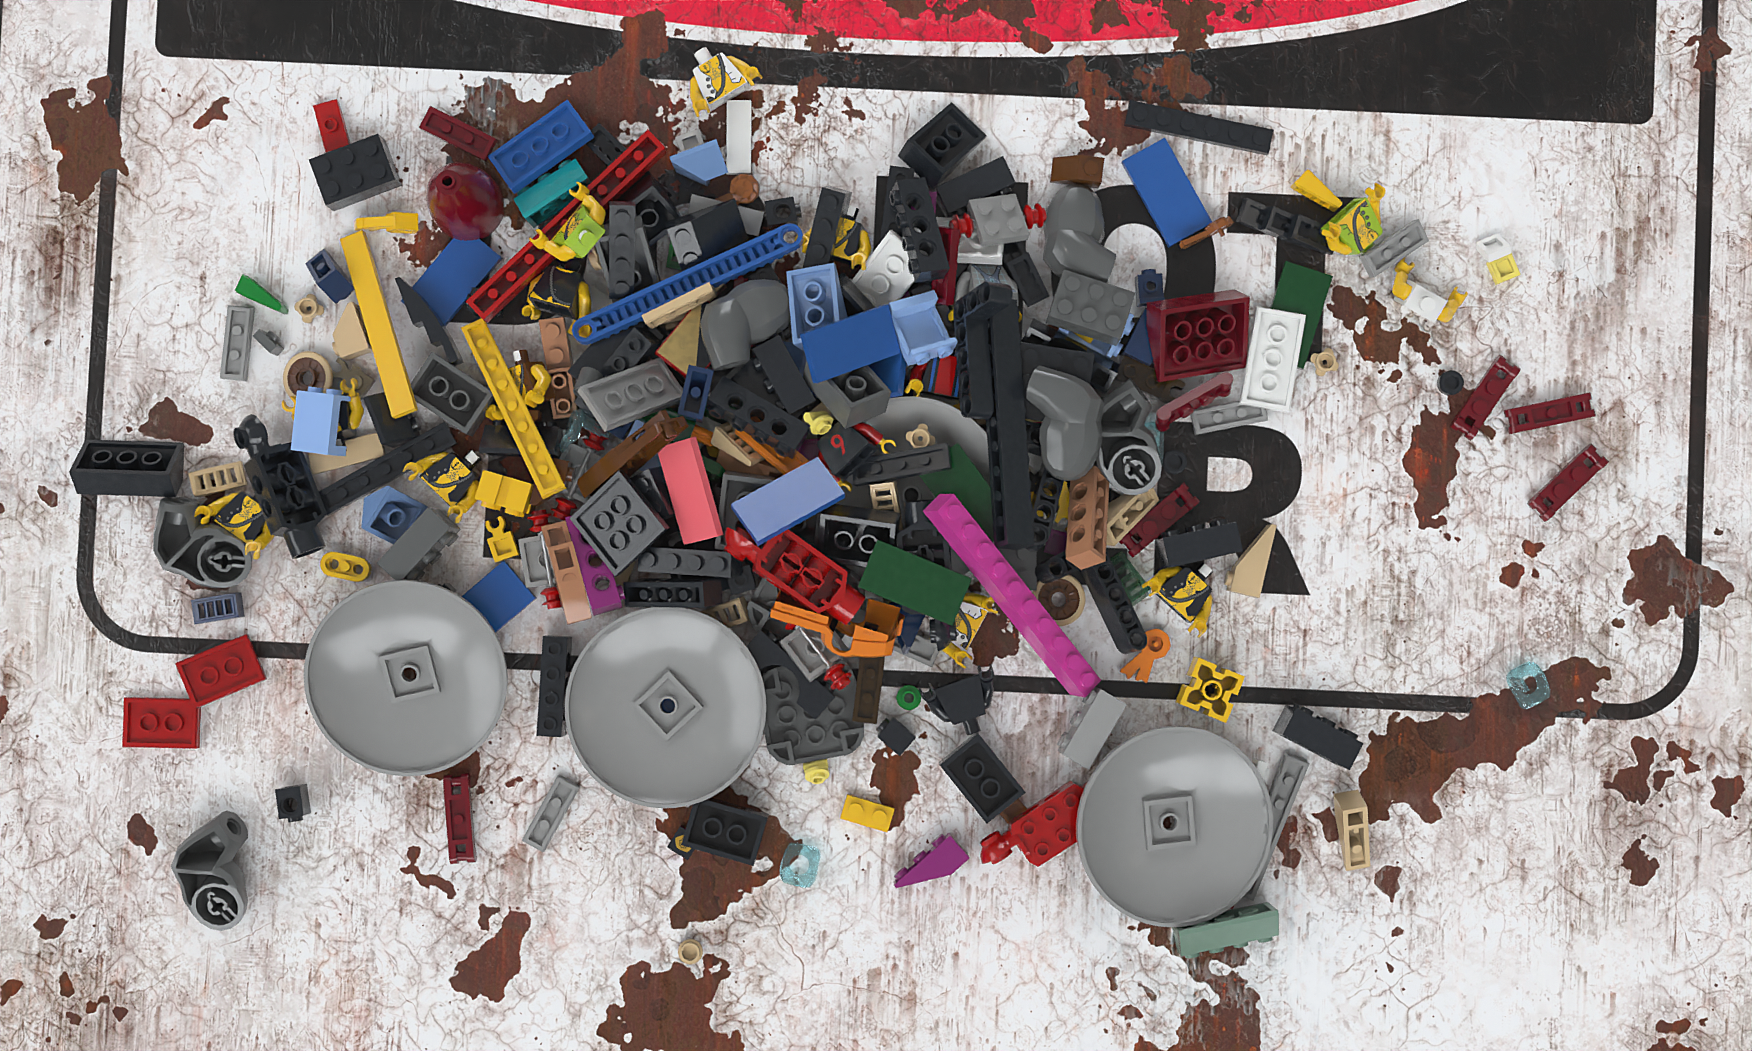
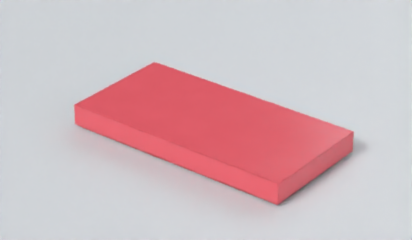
(690, 491)

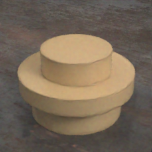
(690, 951)

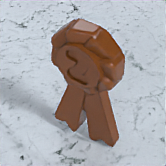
(743, 189)
(1213, 228)

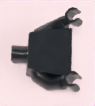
(962, 699)

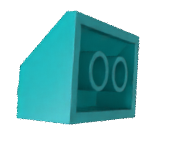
(551, 192)

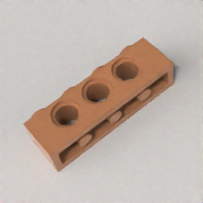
(1087, 519)

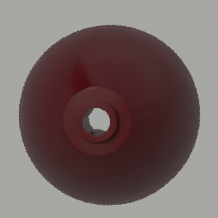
(464, 201)

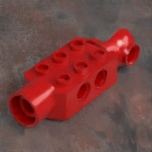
(798, 572)
(1040, 830)

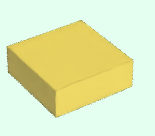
(1503, 269)

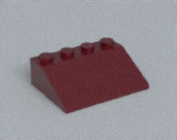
(1198, 334)

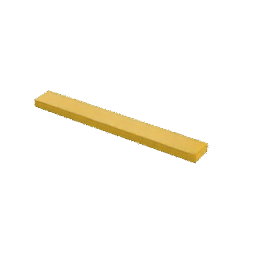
(378, 324)
(513, 408)

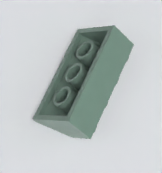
(1230, 928)

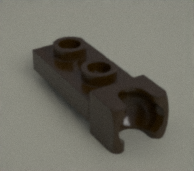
(1146, 379)

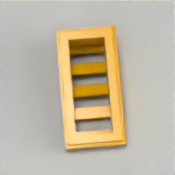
(1315, 190)

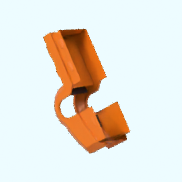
(870, 637)

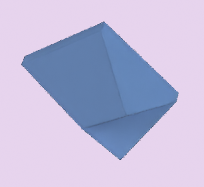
(700, 162)
(390, 513)

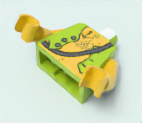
(1356, 224)
(579, 231)

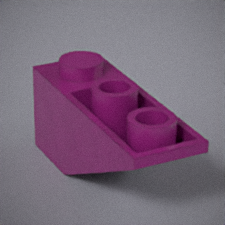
(938, 862)

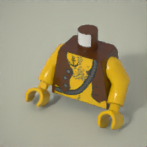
(531, 380)

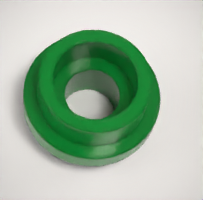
(902, 692)

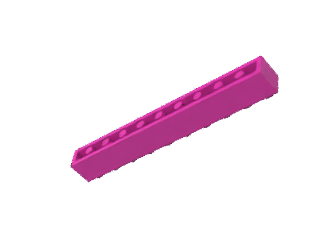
(1011, 594)

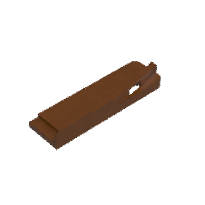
(632, 453)

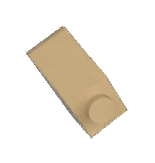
(351, 334)

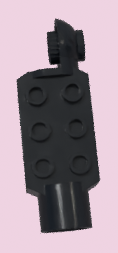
(282, 488)
(924, 540)

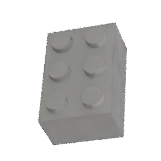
(1091, 727)

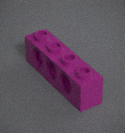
(600, 600)

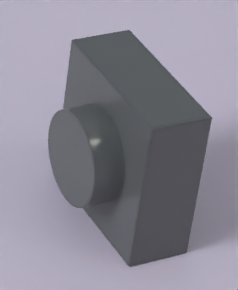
(269, 341)

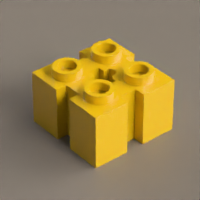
(503, 491)
(1215, 703)

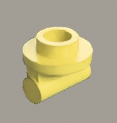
(819, 421)
(816, 771)

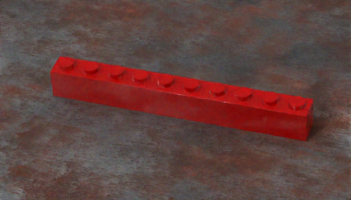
(531, 261)

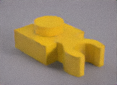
(501, 544)

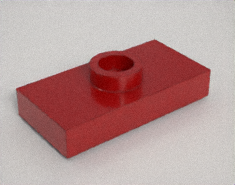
(331, 125)

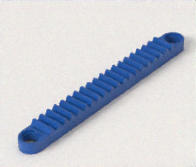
(715, 270)

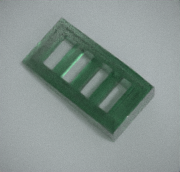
(1144, 592)

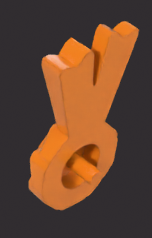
(1157, 647)

